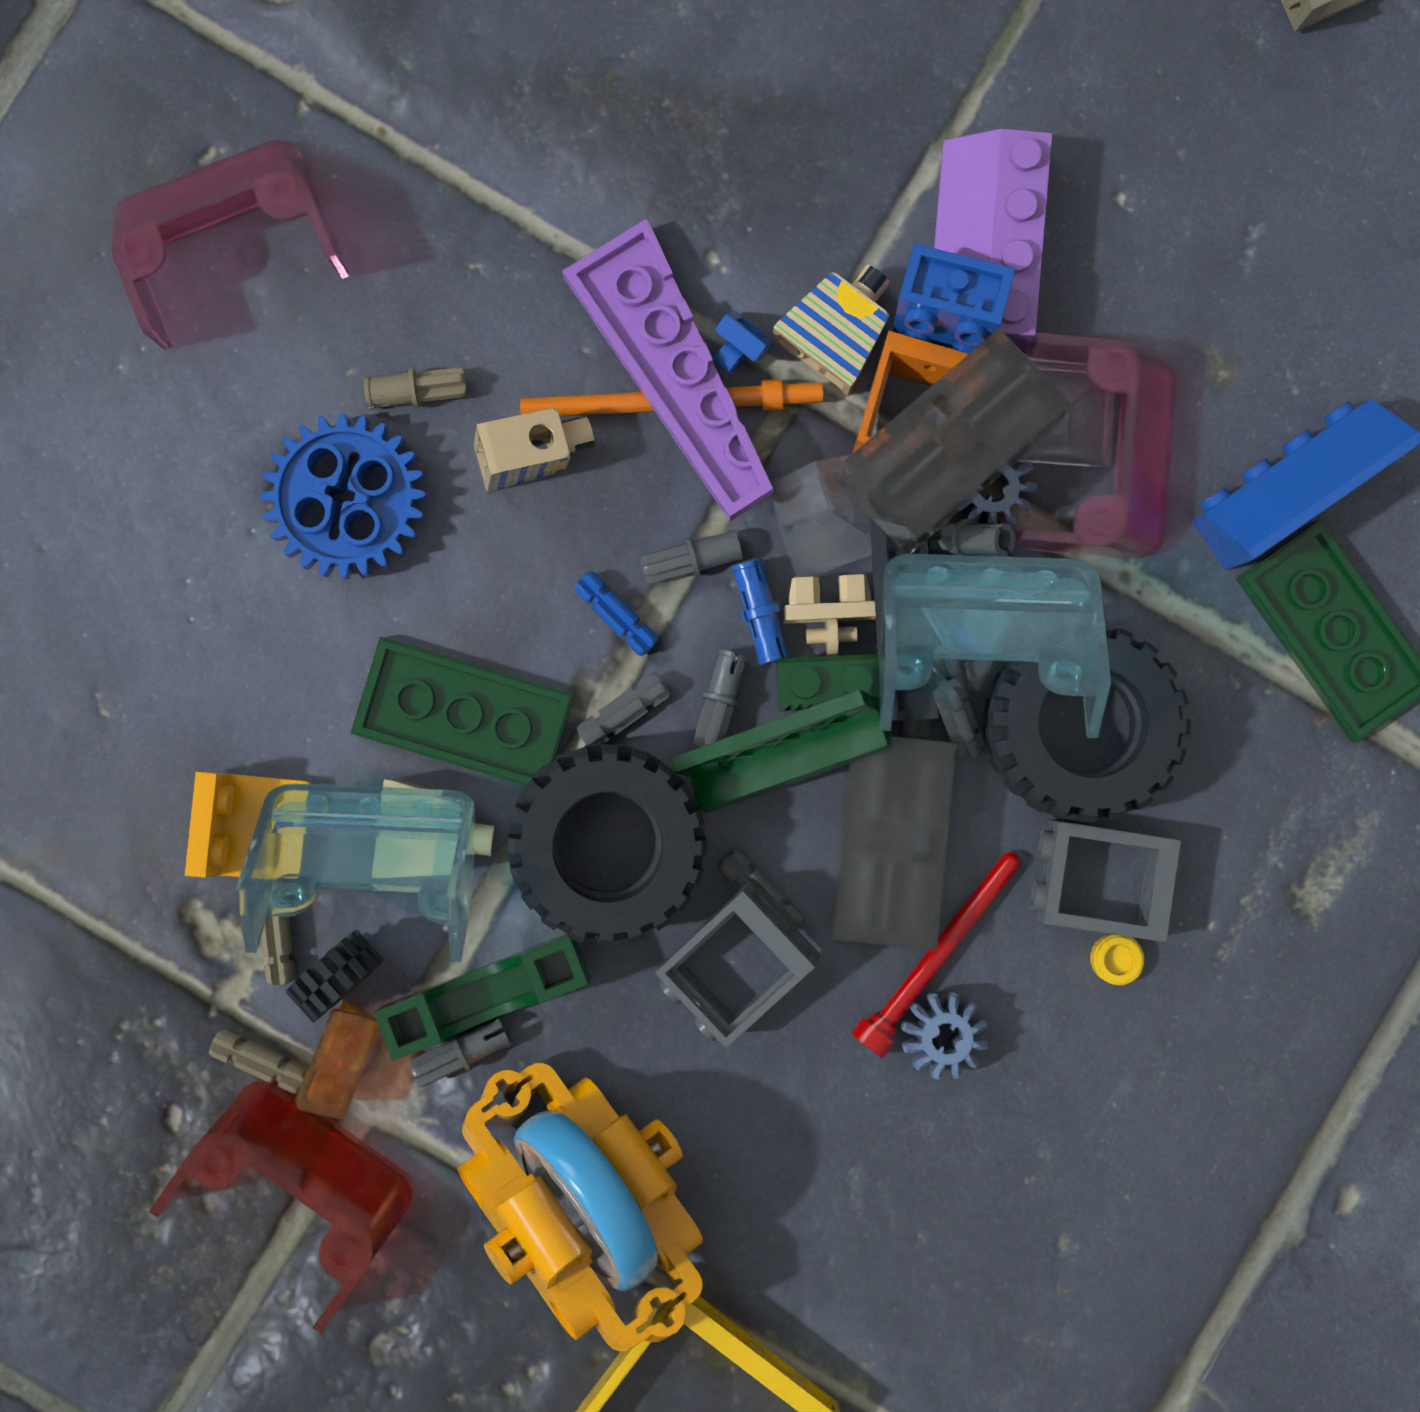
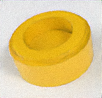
(1117, 959)

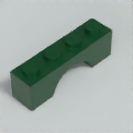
(482, 995)

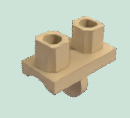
(853, 605)

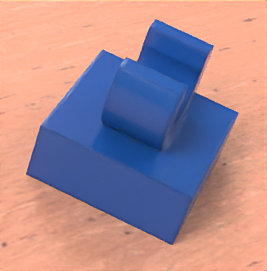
(742, 341)

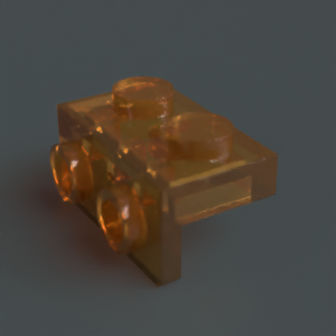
(338, 1061)

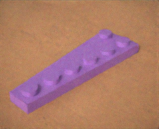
(653, 333)

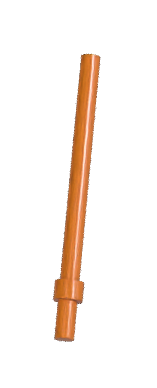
(770, 395)

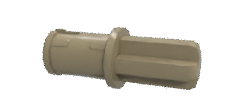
(414, 387)

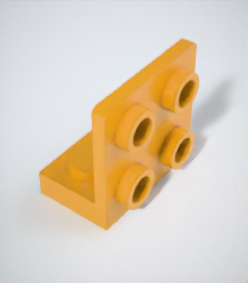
(225, 820)

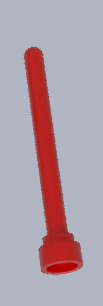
(879, 1029)

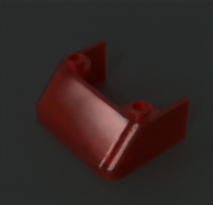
(312, 1162)

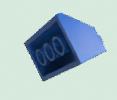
(1303, 482)

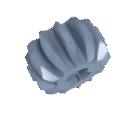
(1010, 491)
(960, 1042)

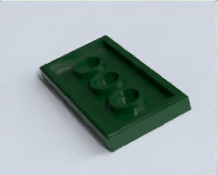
(1335, 630)
(461, 712)

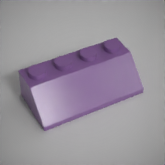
(996, 212)

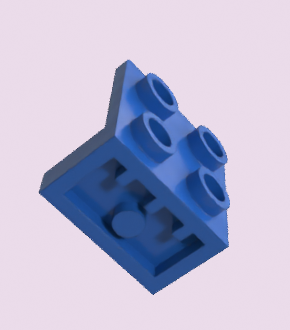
(951, 298)

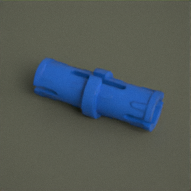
(760, 611)

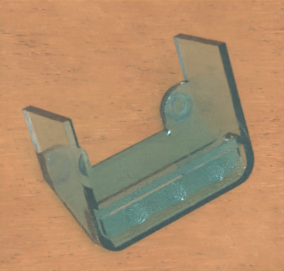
(995, 612)
(360, 842)

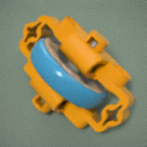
(582, 1205)

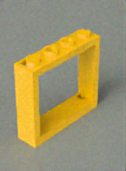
(731, 1342)

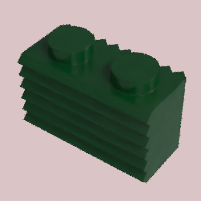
(821, 679)

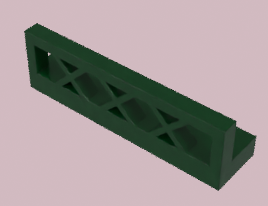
(785, 751)

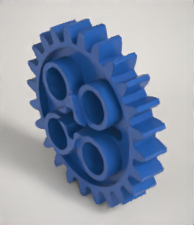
(298, 487)

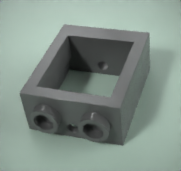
(1155, 892)
(774, 931)

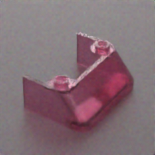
(262, 176)
(1134, 517)

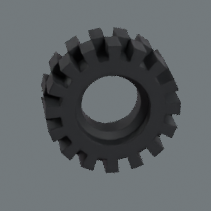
(334, 975)

